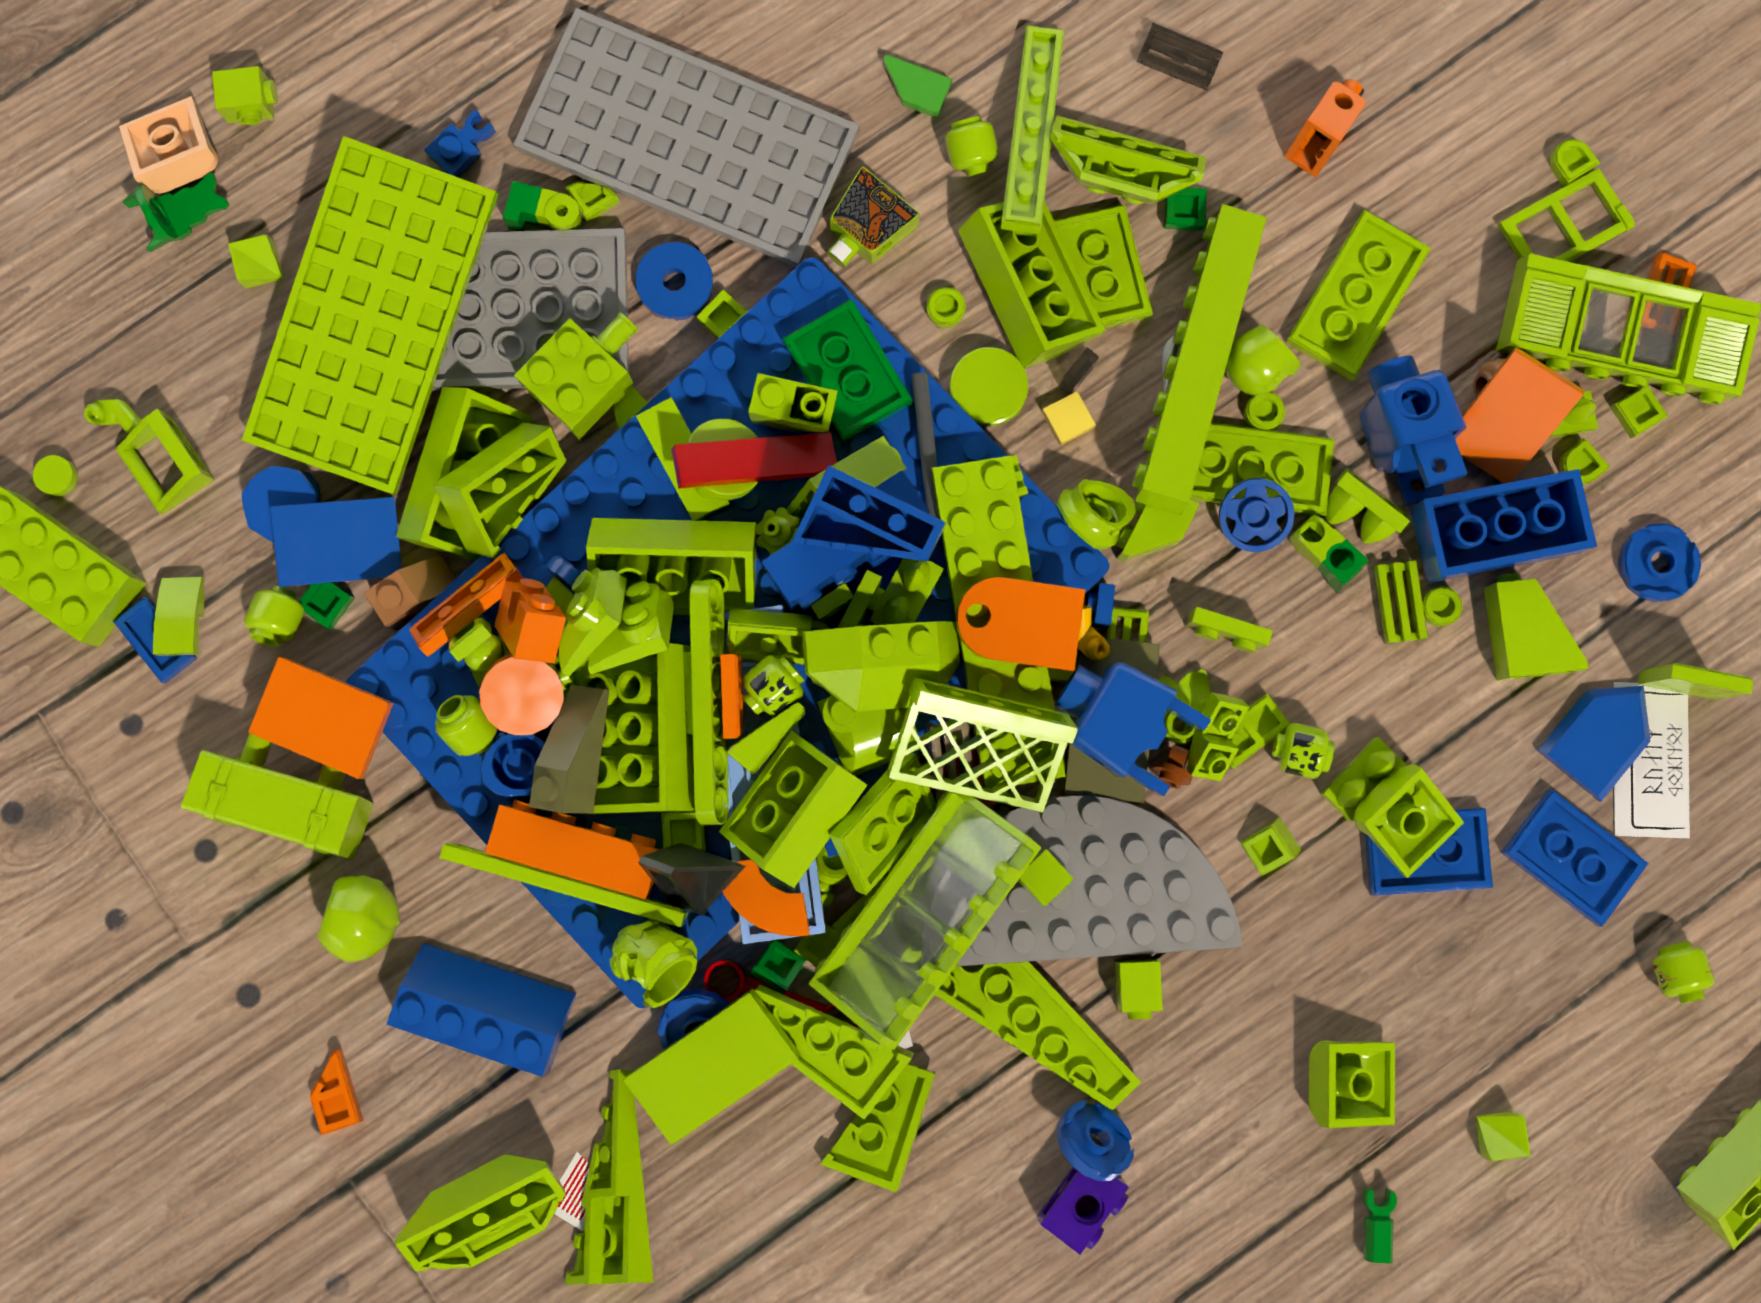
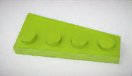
(836, 1053)

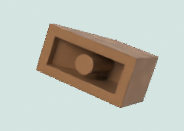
(409, 591)

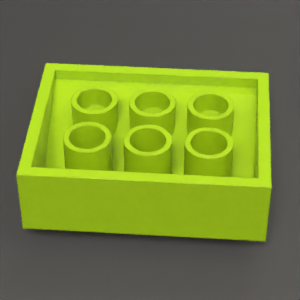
(645, 736)

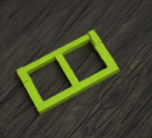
(1597, 180)

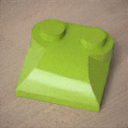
(590, 615)
(642, 628)
(862, 737)
(1407, 818)
(1352, 1083)

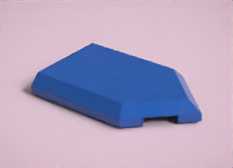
(1600, 738)

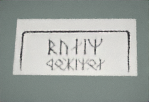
(1655, 789)

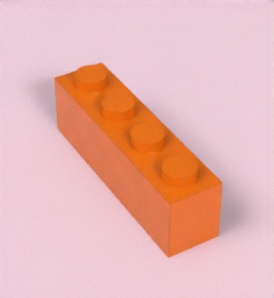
(571, 850)

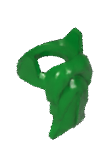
(175, 215)

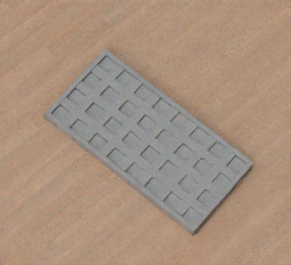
(687, 137)

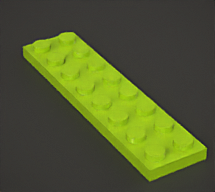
(979, 543)

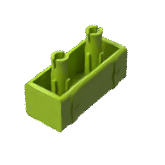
(278, 804)

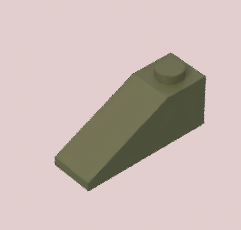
(570, 758)

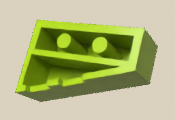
(498, 485)

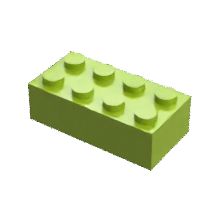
(61, 572)

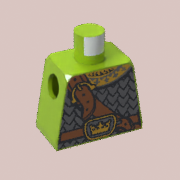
(869, 220)

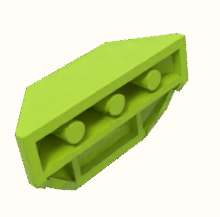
(1123, 163)
(877, 663)
(481, 1214)

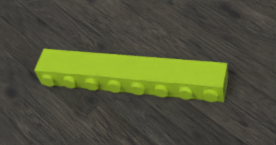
(1200, 360)

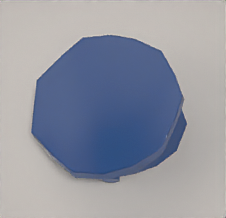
(275, 488)
(510, 764)

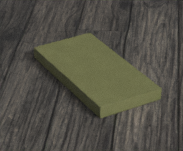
(1082, 773)

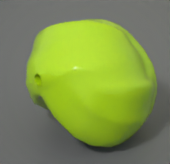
(358, 918)

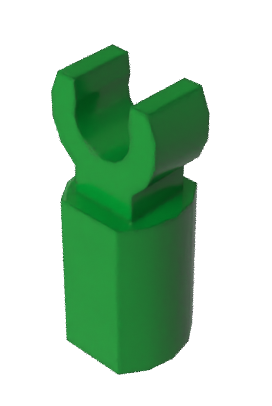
(1379, 1227)

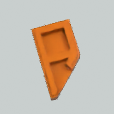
(335, 1096)

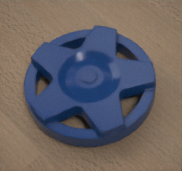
(1256, 514)

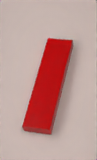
(752, 459)

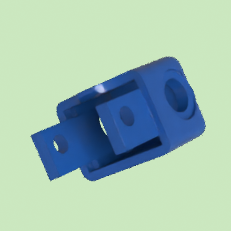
(1412, 425)
(1122, 718)

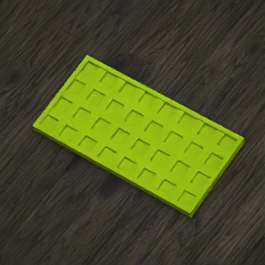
(370, 315)

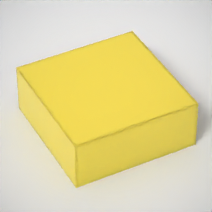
(1068, 418)

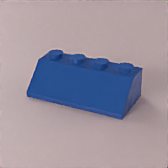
(482, 1009)

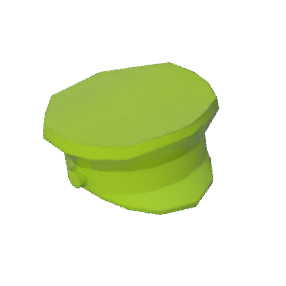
(1096, 512)

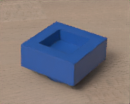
(1101, 604)

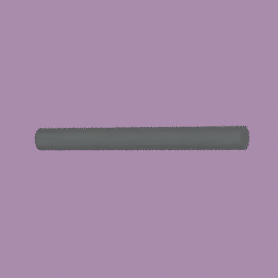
(925, 436)

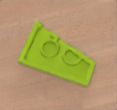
(882, 1143)

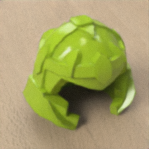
(655, 959)

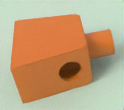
(1331, 118)

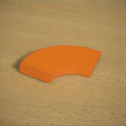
(767, 905)

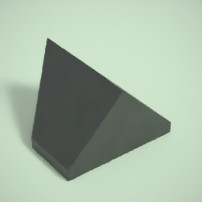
(690, 875)

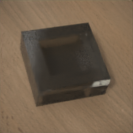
(1079, 371)

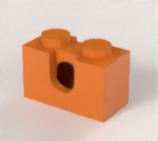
(530, 621)

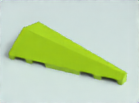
(615, 1231)

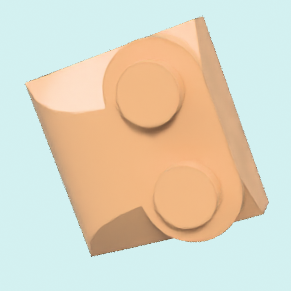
(169, 147)

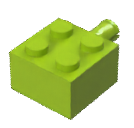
(579, 373)

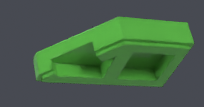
(917, 86)

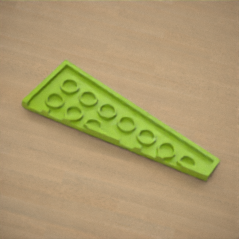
(1034, 1018)

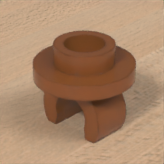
(1174, 770)

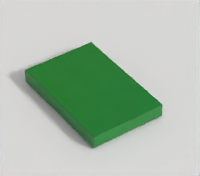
(845, 356)

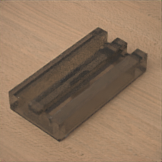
(1186, 44)

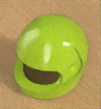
(1260, 361)

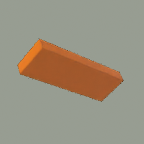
(464, 605)

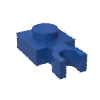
(456, 149)

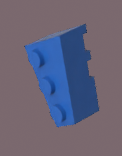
(866, 520)

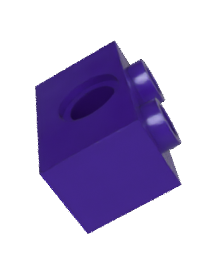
(1080, 1229)

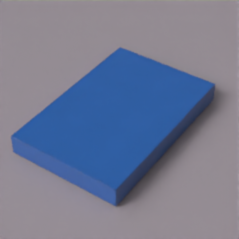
(335, 541)
(1574, 858)
(1456, 865)

